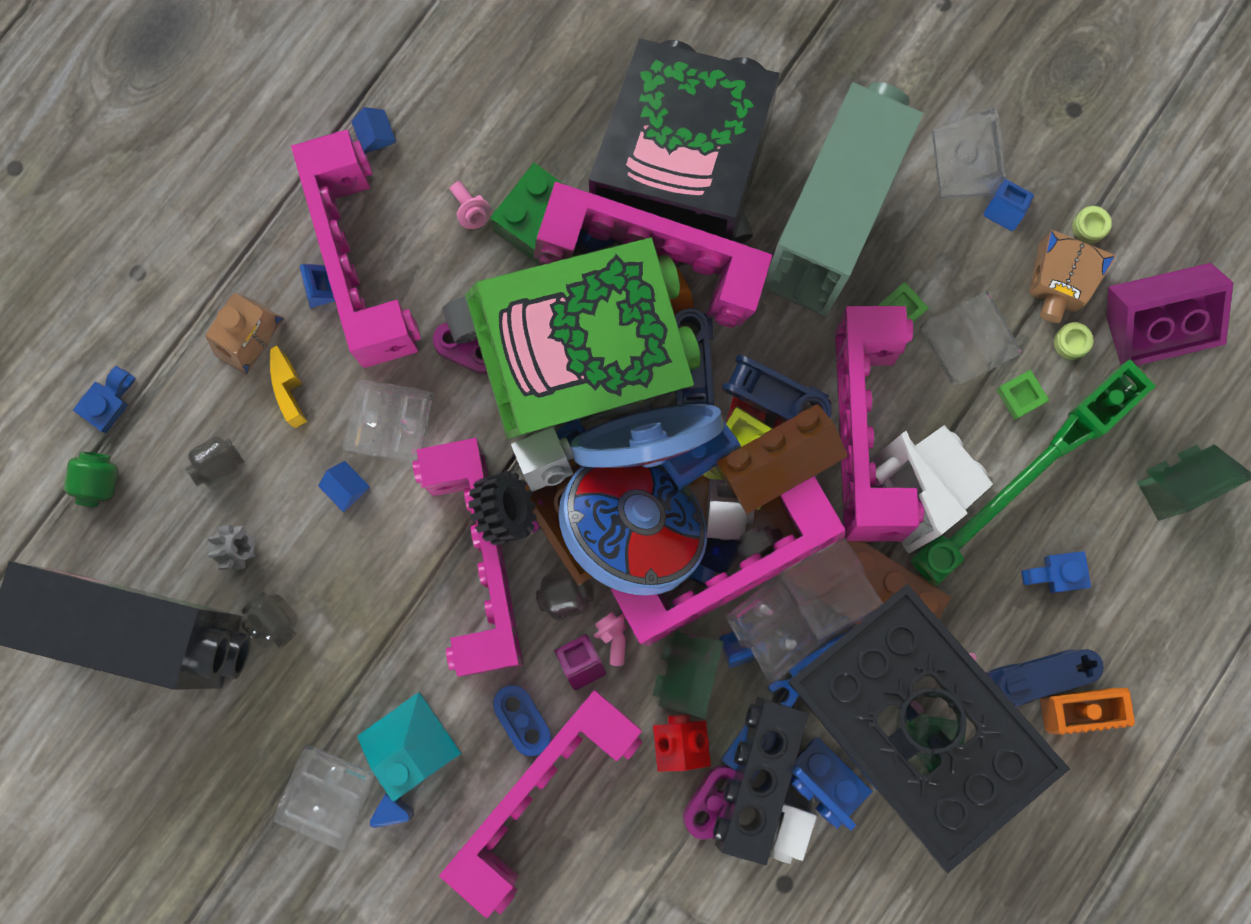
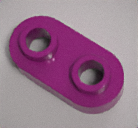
(460, 354)
(707, 799)

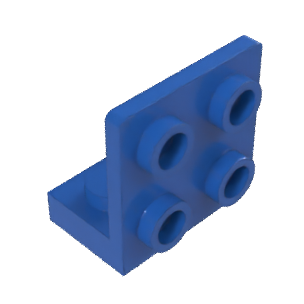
(830, 781)

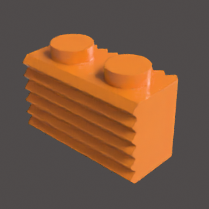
(1087, 711)

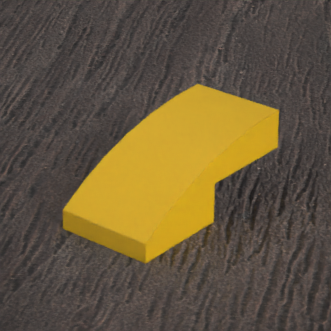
(284, 380)

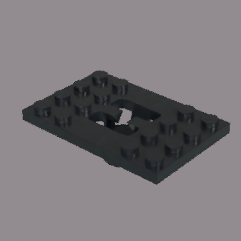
(976, 783)

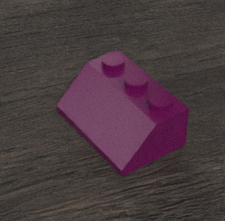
(1170, 314)

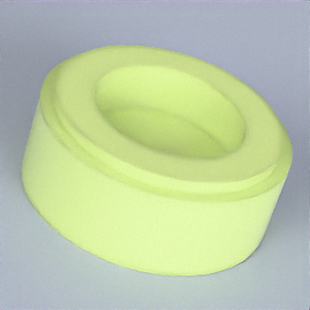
(1092, 224)
(1073, 341)

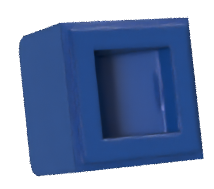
(1008, 205)

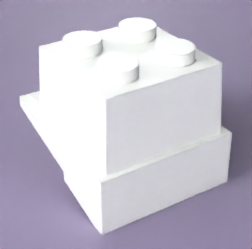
(943, 476)

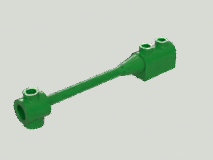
(1085, 422)

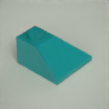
(407, 746)

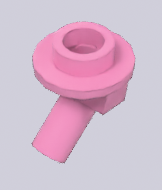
(470, 208)
(612, 629)

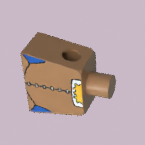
(1066, 274)
(242, 331)

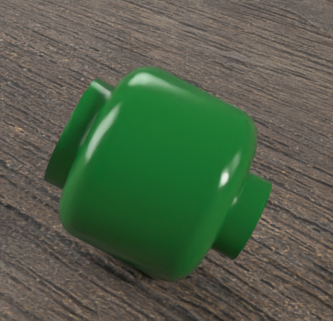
(90, 478)

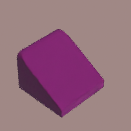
(580, 662)

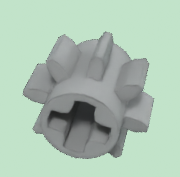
(231, 547)

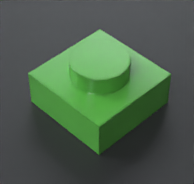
(906, 297)
(1022, 394)

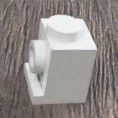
(792, 834)

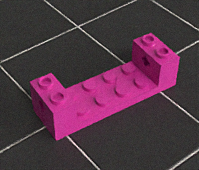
(330, 170)
(739, 267)
(862, 340)
(454, 469)
(815, 523)
(475, 869)

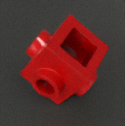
(681, 744)

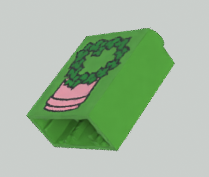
(582, 336)

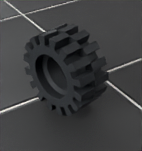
(502, 508)

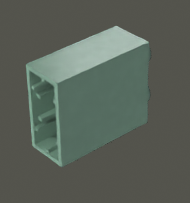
(842, 196)

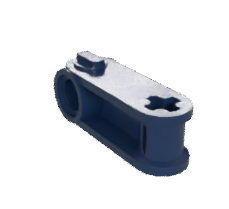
(702, 389)
(772, 391)
(1047, 675)

